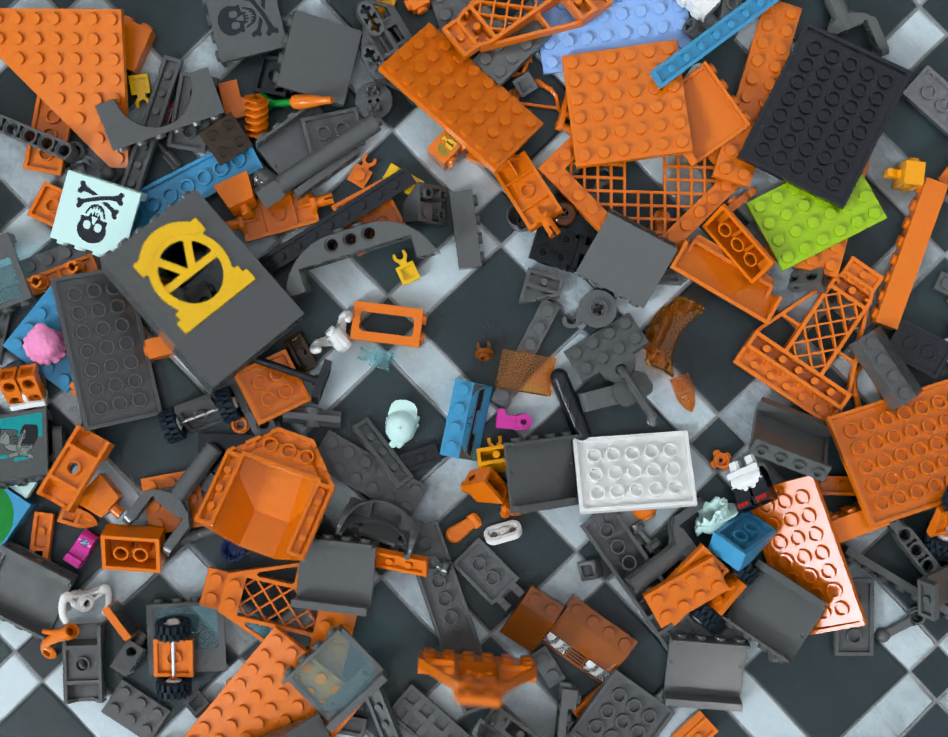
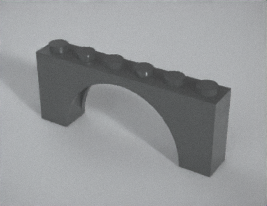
(125, 132)

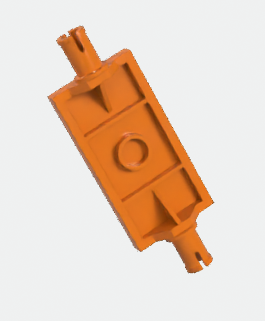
(529, 193)
(281, 217)

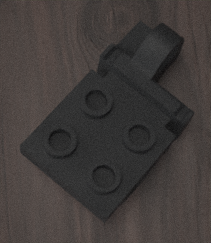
(560, 251)

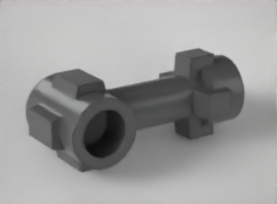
(652, 545)

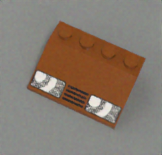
(589, 639)

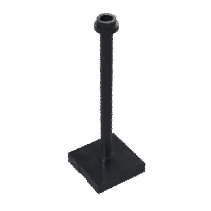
(318, 381)

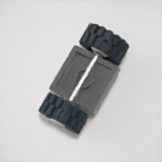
(199, 414)

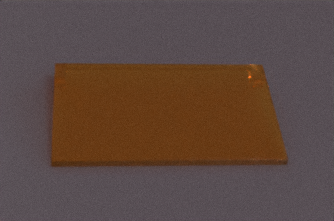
(525, 372)

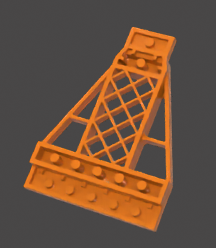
(472, 34)
(792, 376)
(225, 589)
(477, 678)

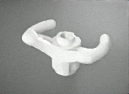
(335, 336)
(83, 600)

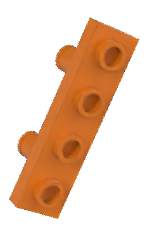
(41, 282)

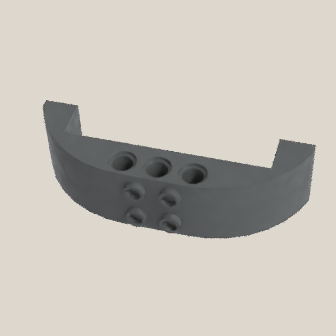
(323, 253)

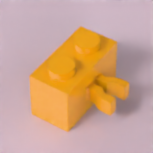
(907, 174)
(492, 456)

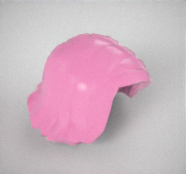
(44, 345)

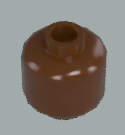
(566, 220)

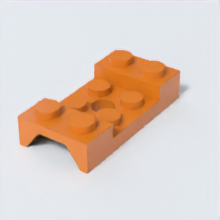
(67, 488)

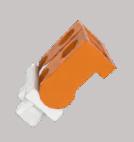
(23, 387)

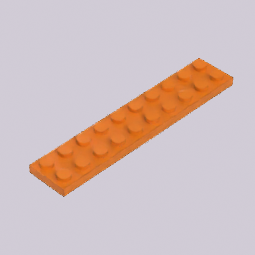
(762, 67)

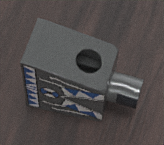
(127, 662)

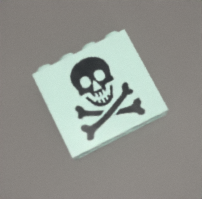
(95, 213)

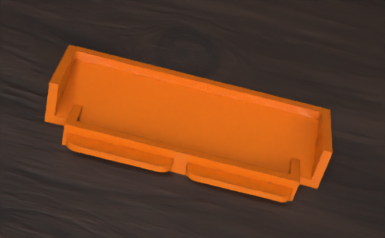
(713, 270)

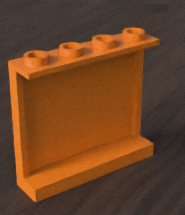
(711, 113)

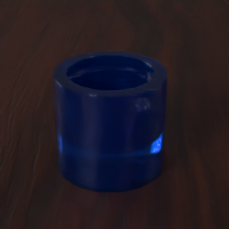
(232, 552)

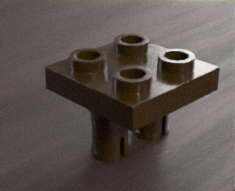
(225, 138)

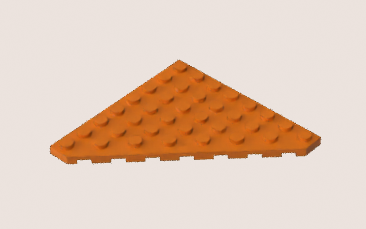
(72, 65)

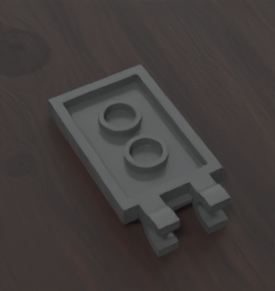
(488, 573)

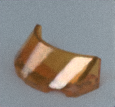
(665, 331)

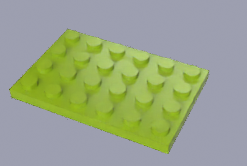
(804, 225)

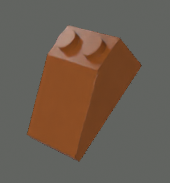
(532, 617)

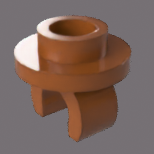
(484, 354)

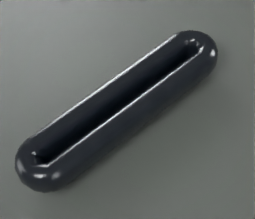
(569, 404)

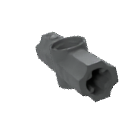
(314, 417)

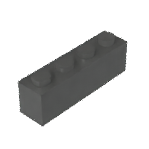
(465, 229)

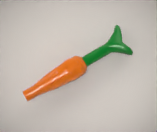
(299, 101)

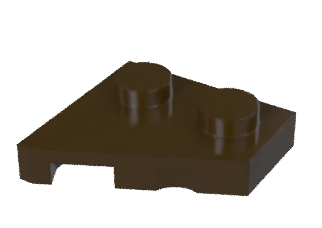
(300, 353)

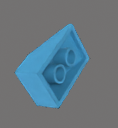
(741, 539)

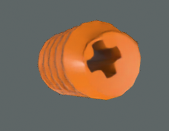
(256, 114)

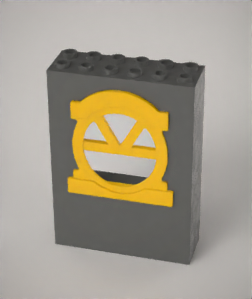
(211, 336)

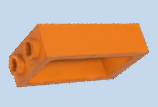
(410, 341)

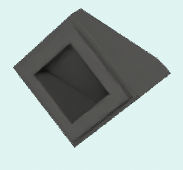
(590, 569)

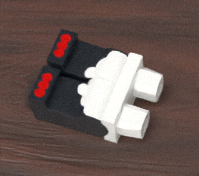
(751, 484)

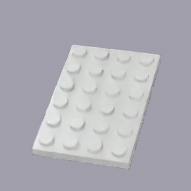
(634, 472)

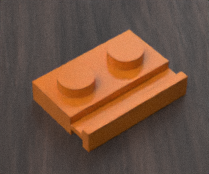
(696, 726)

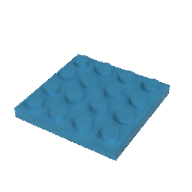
(45, 313)

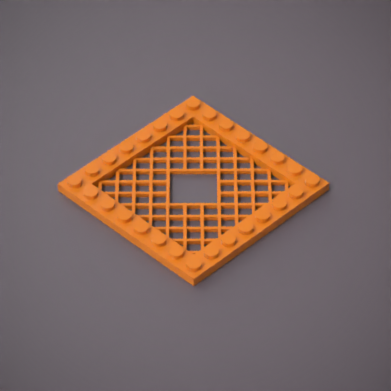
(566, 184)

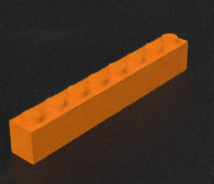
(908, 254)

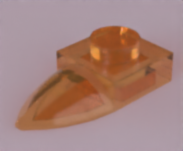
(684, 391)

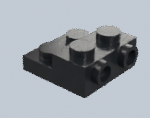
(264, 77)

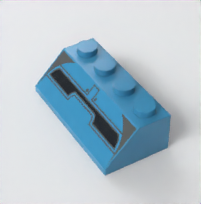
(466, 420)

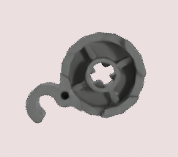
(588, 317)

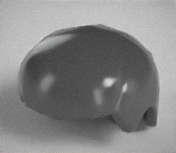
(515, 220)

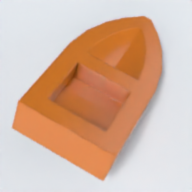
(79, 519)

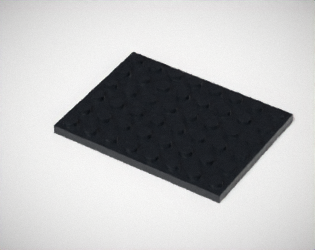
(824, 115)

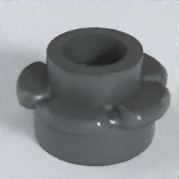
(444, 567)

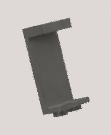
(932, 593)

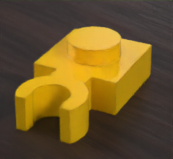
(140, 86)
(406, 271)

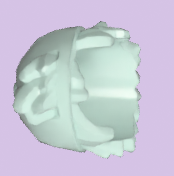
(401, 422)
(714, 515)

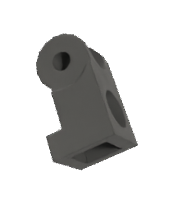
(808, 281)

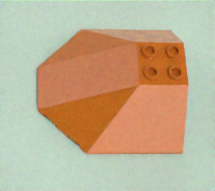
(269, 495)

